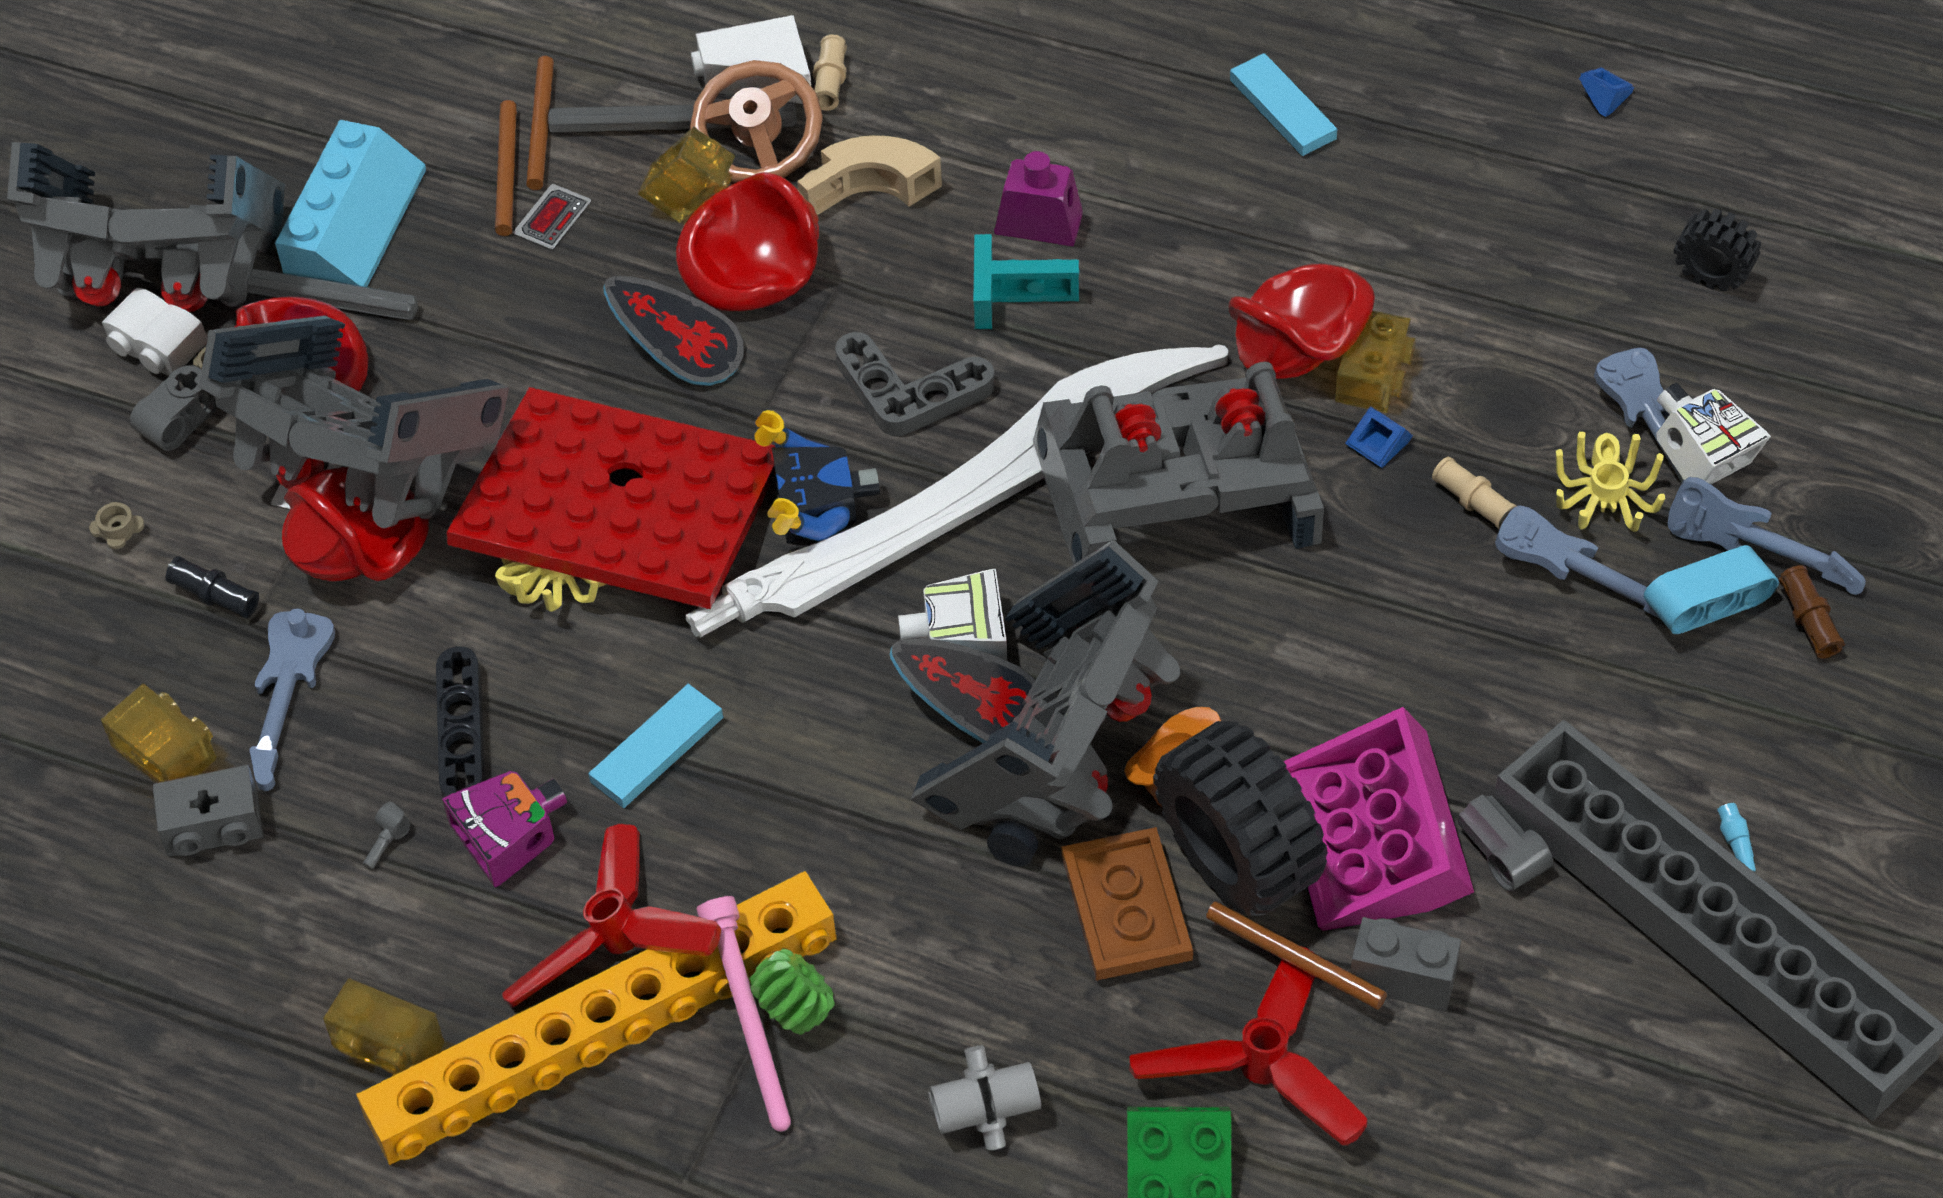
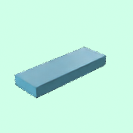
(1283, 104)
(655, 745)

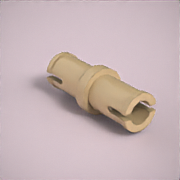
(830, 71)
(1473, 491)

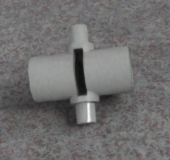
(985, 1097)

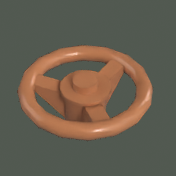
(756, 116)

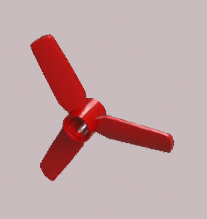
(616, 923)
(1266, 1058)

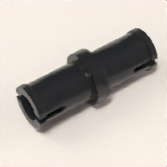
(212, 587)

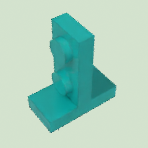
(1018, 280)

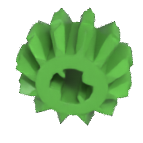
(792, 991)

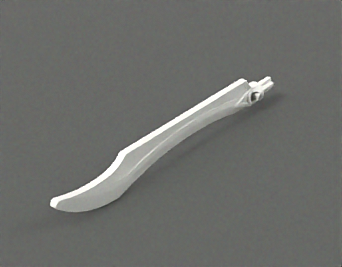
(996, 473)

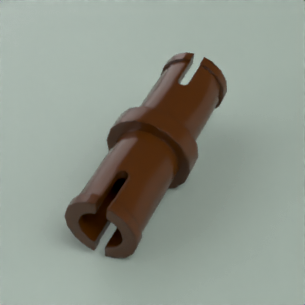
(1811, 612)

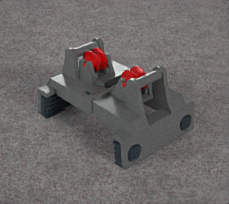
(1234, 444)
(1096, 638)

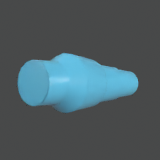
(1736, 834)

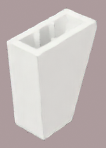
(763, 41)

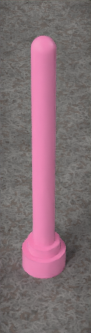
(725, 912)

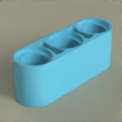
(1711, 589)

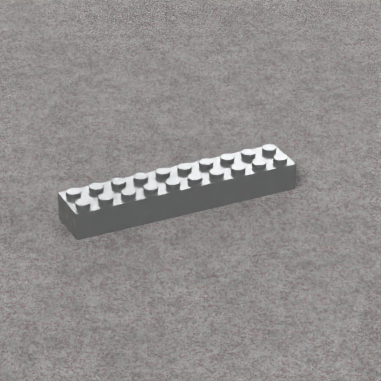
(1721, 920)

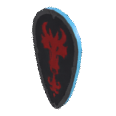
(676, 329)
(963, 684)

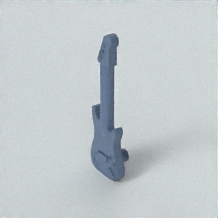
(1635, 384)
(1707, 515)
(1535, 540)
(296, 646)

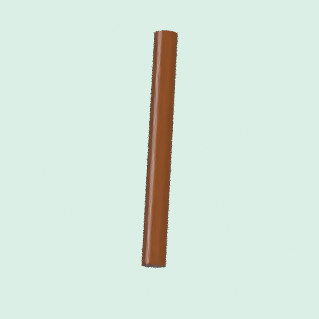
(540, 124)
(506, 167)
(1296, 955)

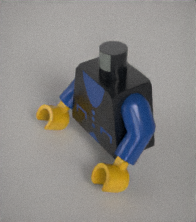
(811, 483)

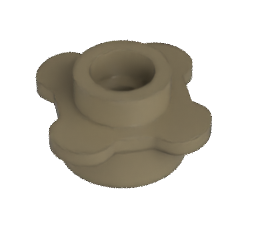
(116, 524)

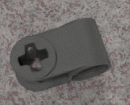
(171, 413)

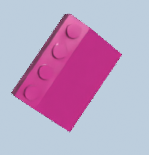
(1381, 823)

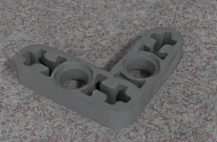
(898, 397)

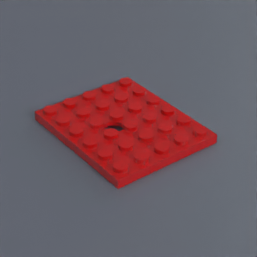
(664, 535)

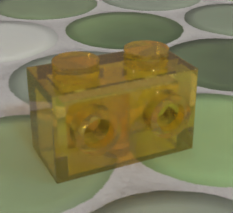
(687, 174)
(1372, 366)
(158, 736)
(382, 1028)

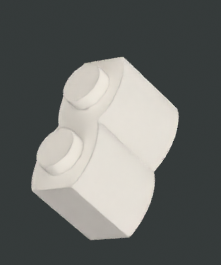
(154, 332)

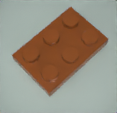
(1126, 903)

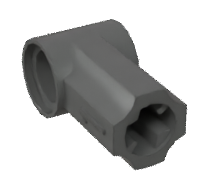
(1510, 852)

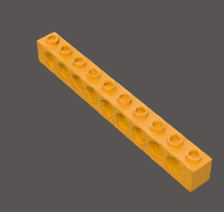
(572, 1015)

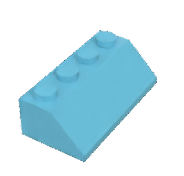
(349, 206)

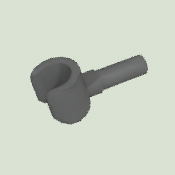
(395, 826)

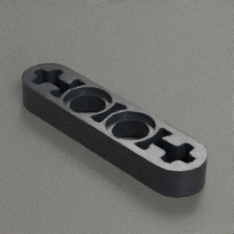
(463, 727)

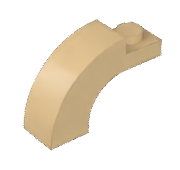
(872, 165)

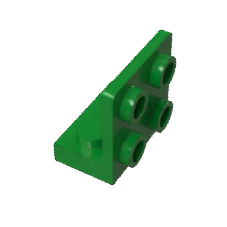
(1179, 1152)

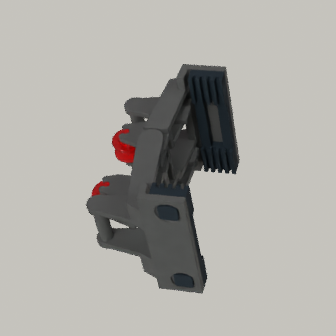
(200, 247)
(281, 389)

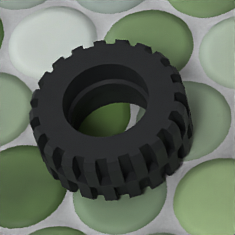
(1240, 817)

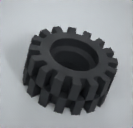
(1724, 234)

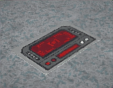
(552, 216)

